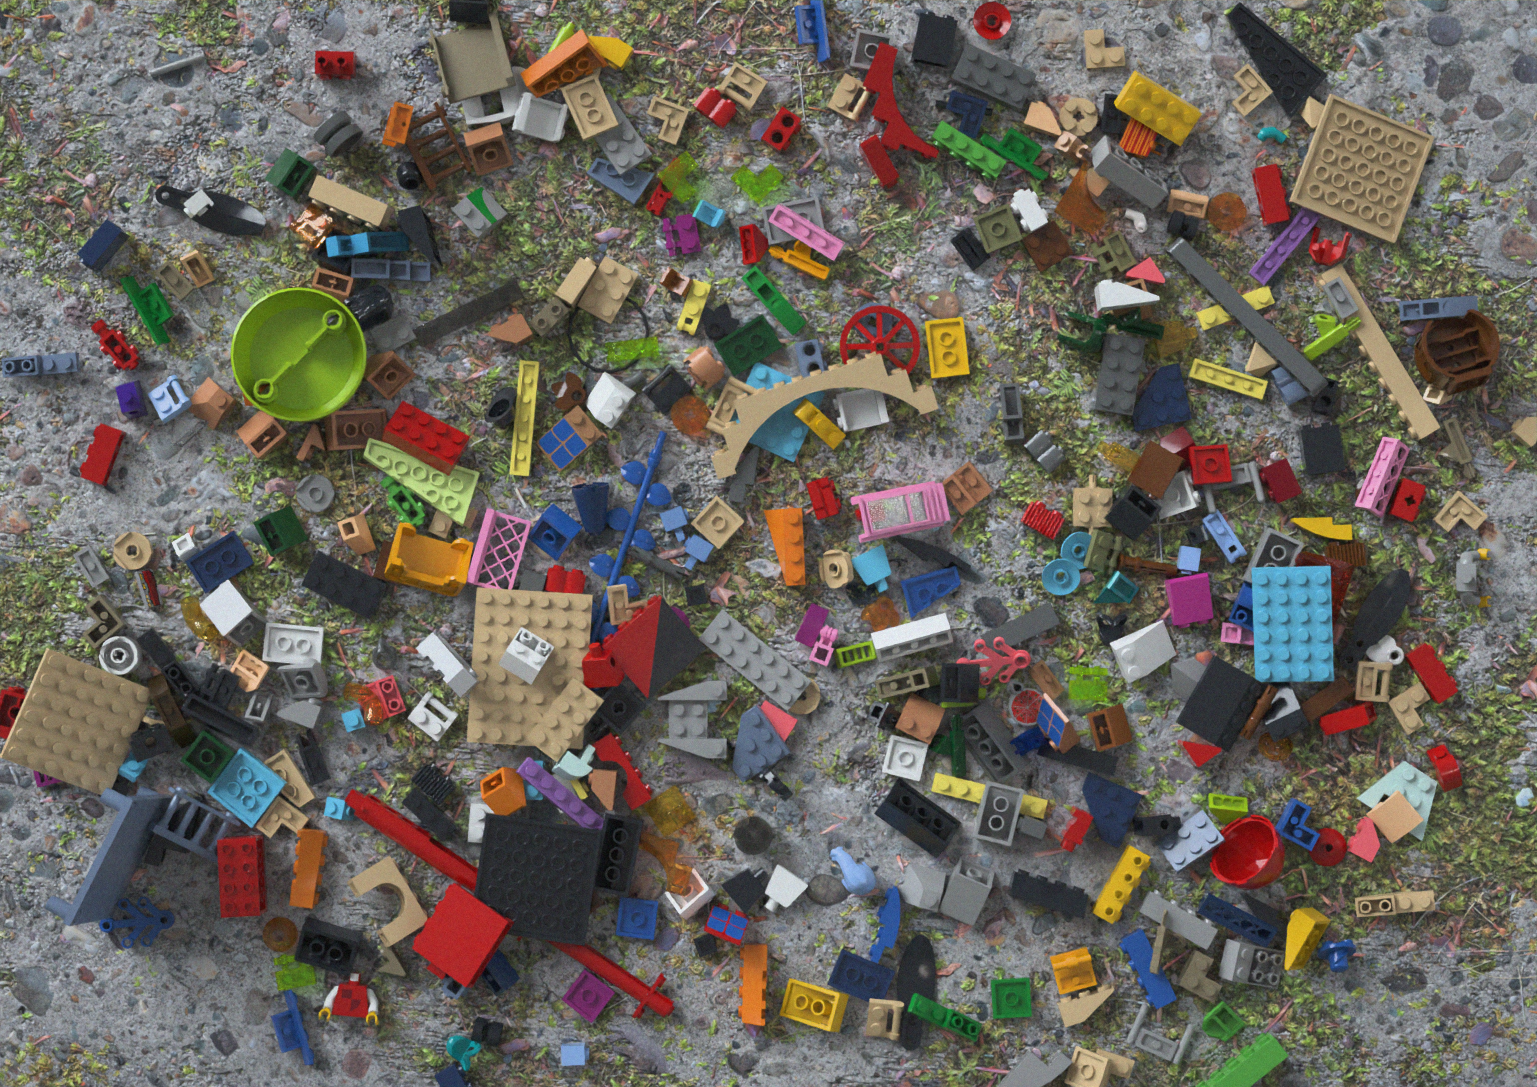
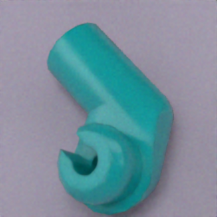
(1271, 132)

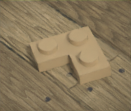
(1097, 55)
(1254, 90)
(673, 117)
(1459, 508)
(441, 523)
(619, 607)
(1404, 707)
(281, 813)
(1119, 1065)

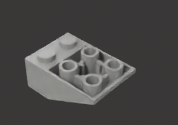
(1251, 964)

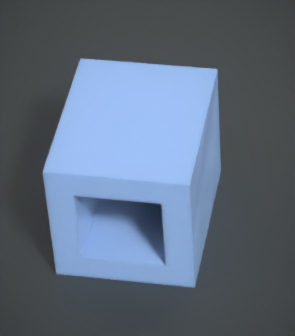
(1188, 559)
(574, 1054)

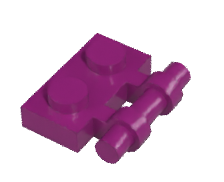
(688, 235)

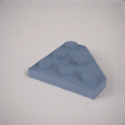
(756, 744)

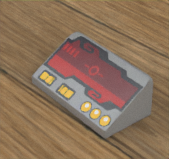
(148, 588)

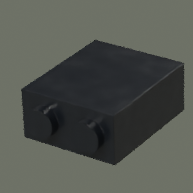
(934, 39)
(1321, 449)

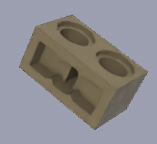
(549, 317)

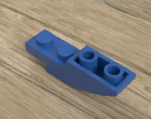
(890, 917)

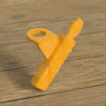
(800, 260)

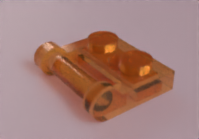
(317, 220)

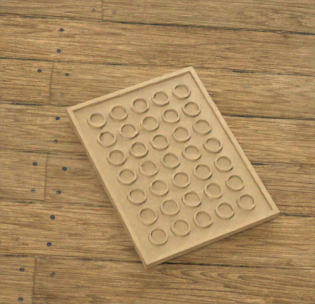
(502, 704)

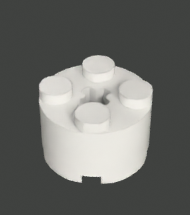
(111, 650)

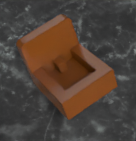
(676, 282)

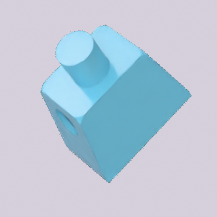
(873, 567)

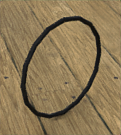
(598, 369)

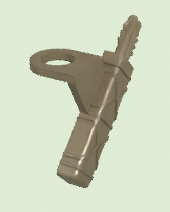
(1457, 449)
(1164, 940)

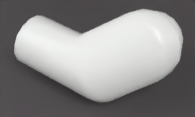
(1138, 219)

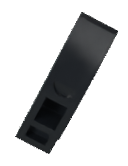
(168, 662)

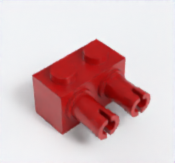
(335, 65)

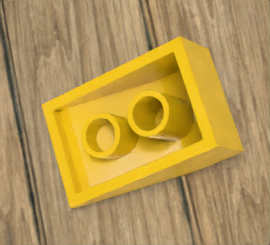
(1303, 935)
(814, 1005)

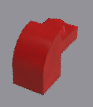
(1445, 767)

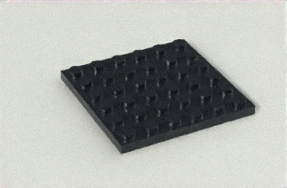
(539, 876)

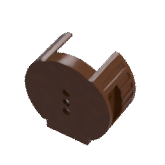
(1473, 343)

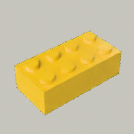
(1157, 108)

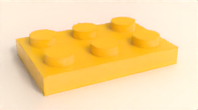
(947, 347)

